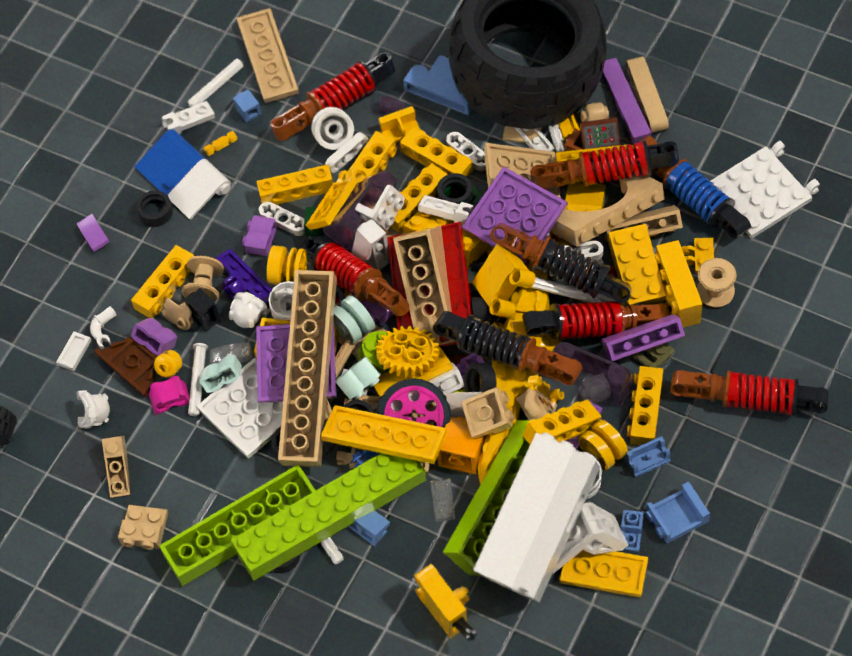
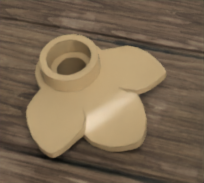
(178, 314)

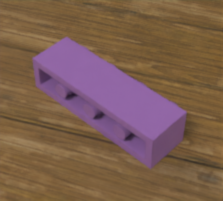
(643, 337)

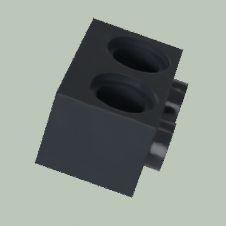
(203, 309)

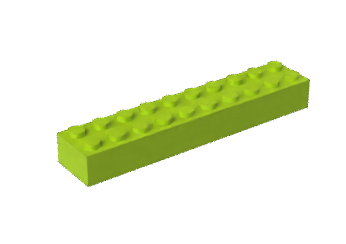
(325, 512)

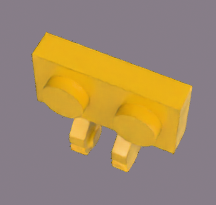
(702, 251)

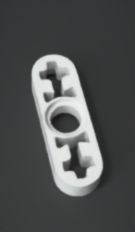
(464, 144)
(347, 152)
(278, 212)

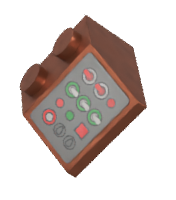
(599, 133)

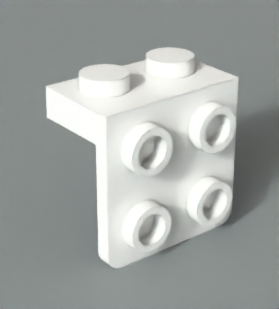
(385, 209)

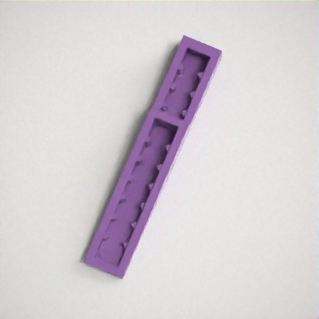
(625, 101)

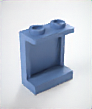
(678, 513)

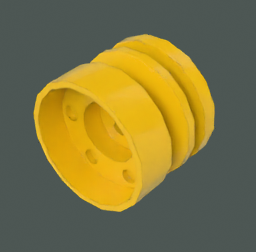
(283, 266)

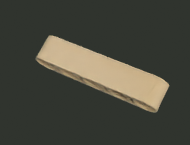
(647, 94)

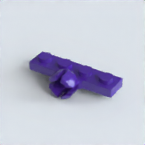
(242, 278)

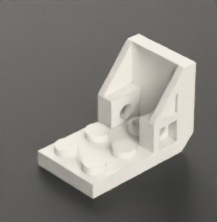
(594, 532)

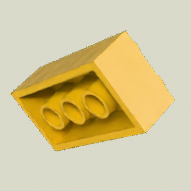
(473, 246)
(636, 265)
(678, 283)

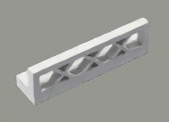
(446, 382)

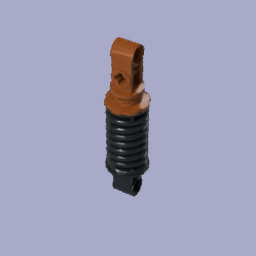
(561, 263)
(505, 347)

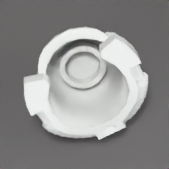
(247, 310)
(96, 409)

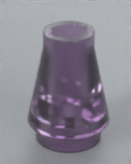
(391, 105)

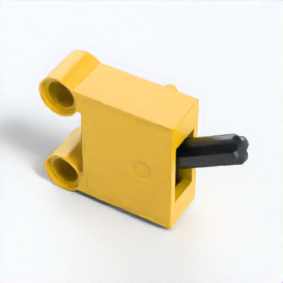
(499, 278)
(443, 603)

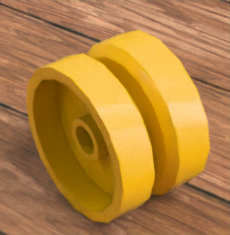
(603, 443)

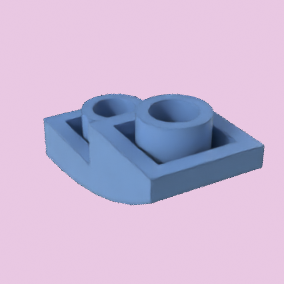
(631, 529)

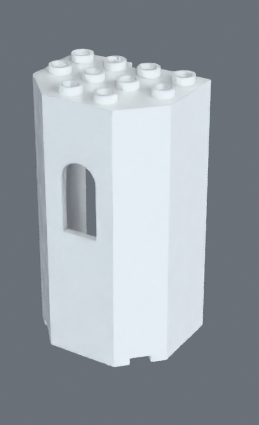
(537, 516)

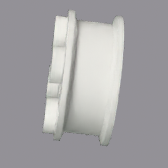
(326, 118)

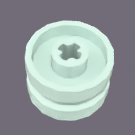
(352, 319)

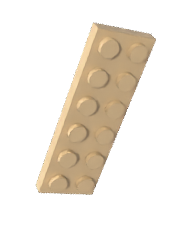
(267, 55)

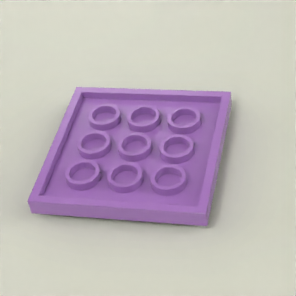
(517, 204)
(272, 362)

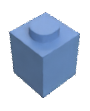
(247, 105)

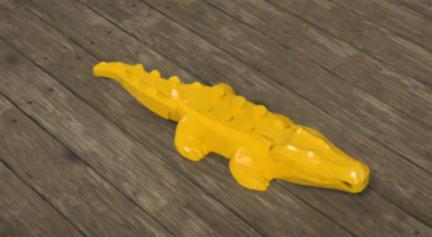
(509, 379)

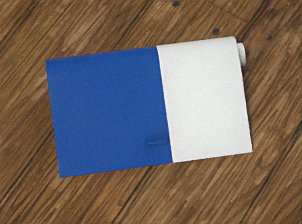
(182, 173)

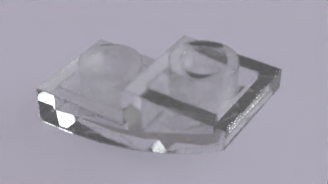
(240, 350)
(443, 500)

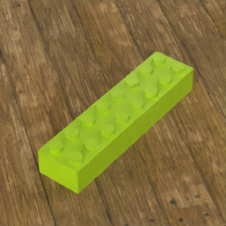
(478, 520)
(209, 541)

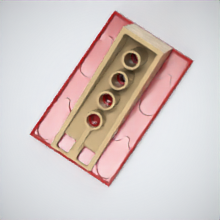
(430, 276)

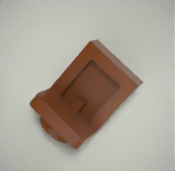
(573, 141)

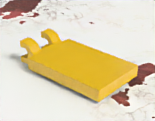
(334, 199)

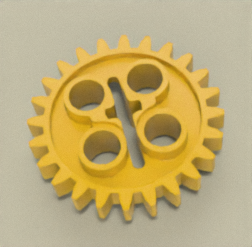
(407, 351)

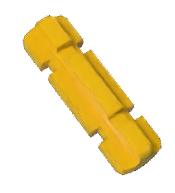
(220, 143)

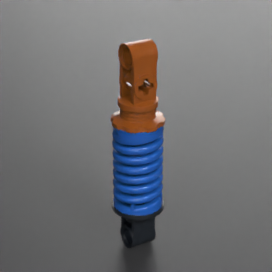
(702, 196)

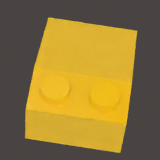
(585, 198)

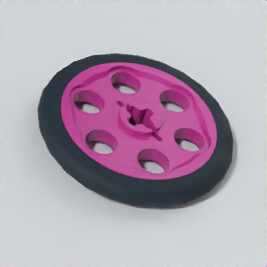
(427, 391)

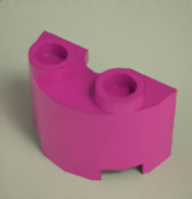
(168, 394)

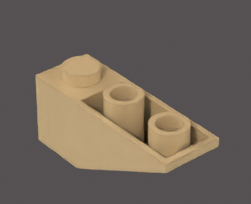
(116, 466)

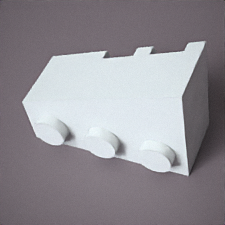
(371, 245)

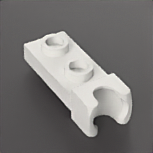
(188, 117)
(445, 209)

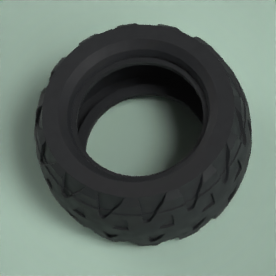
(522, 94)

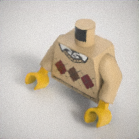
(535, 403)

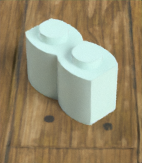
(220, 373)
(357, 378)

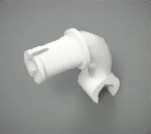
(98, 323)

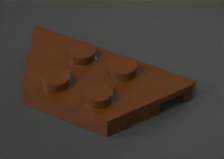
(131, 362)

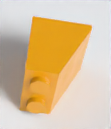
(459, 448)

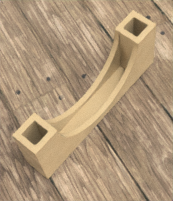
(583, 226)

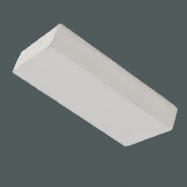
(73, 351)

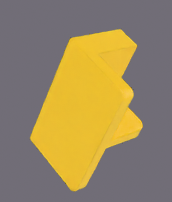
(398, 123)

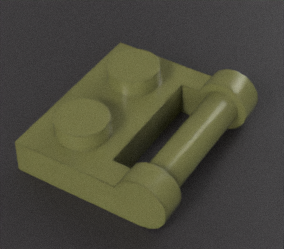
(659, 353)

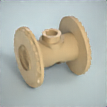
(204, 270)
(716, 282)

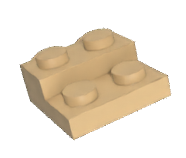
(488, 413)
(143, 527)

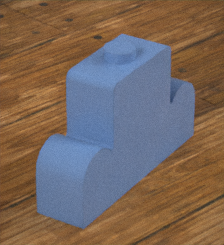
(436, 85)

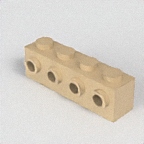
(657, 221)

